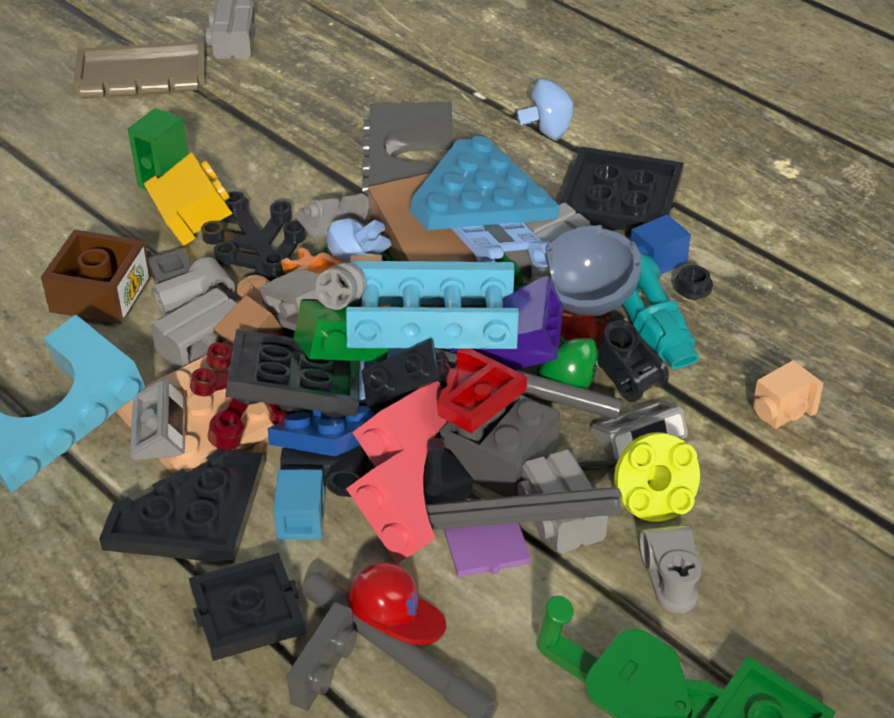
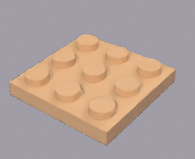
(198, 414)

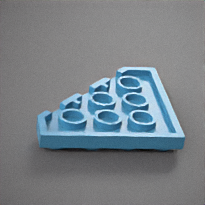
(477, 188)

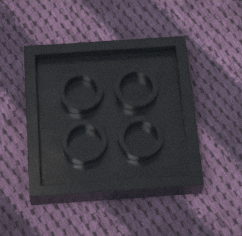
(621, 188)
(280, 373)

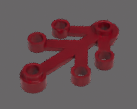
(226, 426)

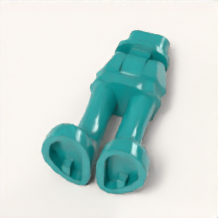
(662, 322)

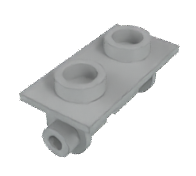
(321, 213)

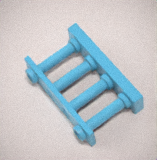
(434, 284)

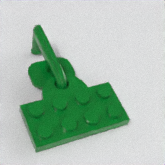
(645, 678)

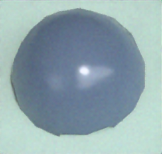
(593, 269)

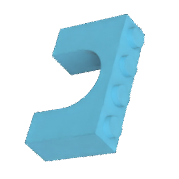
(101, 386)

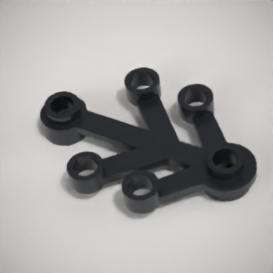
(268, 261)

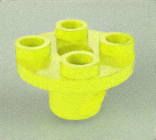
(658, 477)

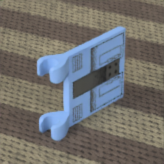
(491, 241)

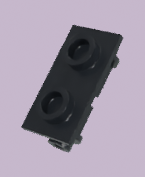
(403, 374)

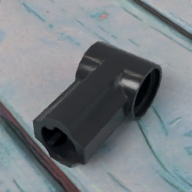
(338, 471)

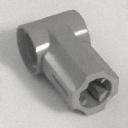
(201, 278)

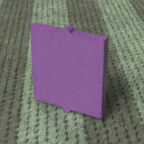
(487, 548)

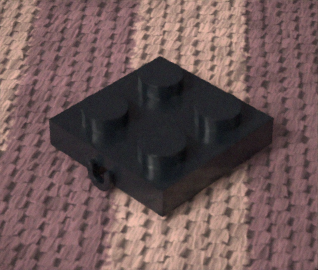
(246, 606)

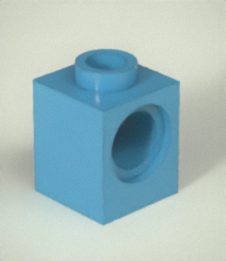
(299, 504)

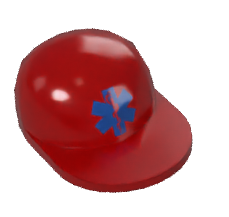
(389, 601)

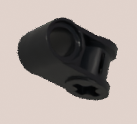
(629, 361)

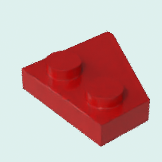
(478, 390)

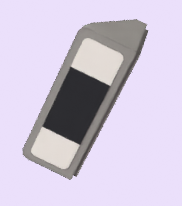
(651, 418)
(158, 422)

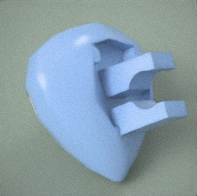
(552, 109)
(350, 238)

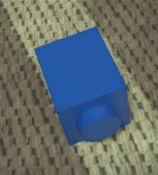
(664, 242)

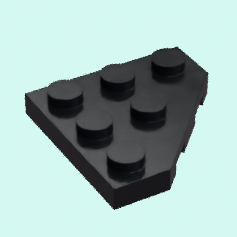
(191, 512)

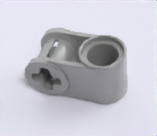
(672, 566)

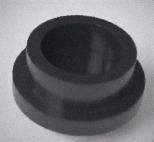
(693, 282)

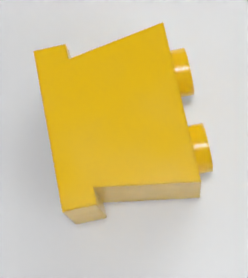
(189, 197)

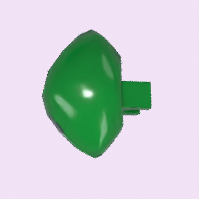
(575, 363)

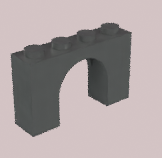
(401, 129)

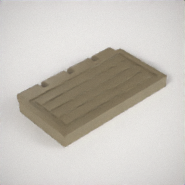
(140, 67)

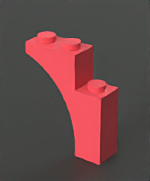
(393, 491)

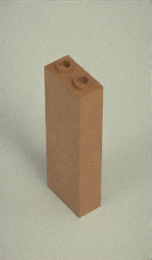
(409, 239)

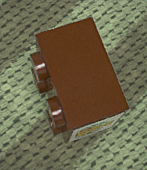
(96, 276)

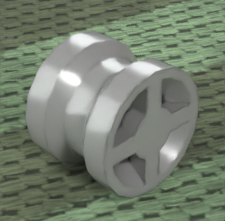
(333, 293)

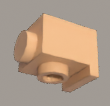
(786, 395)

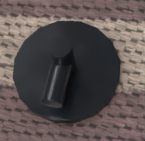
(444, 475)

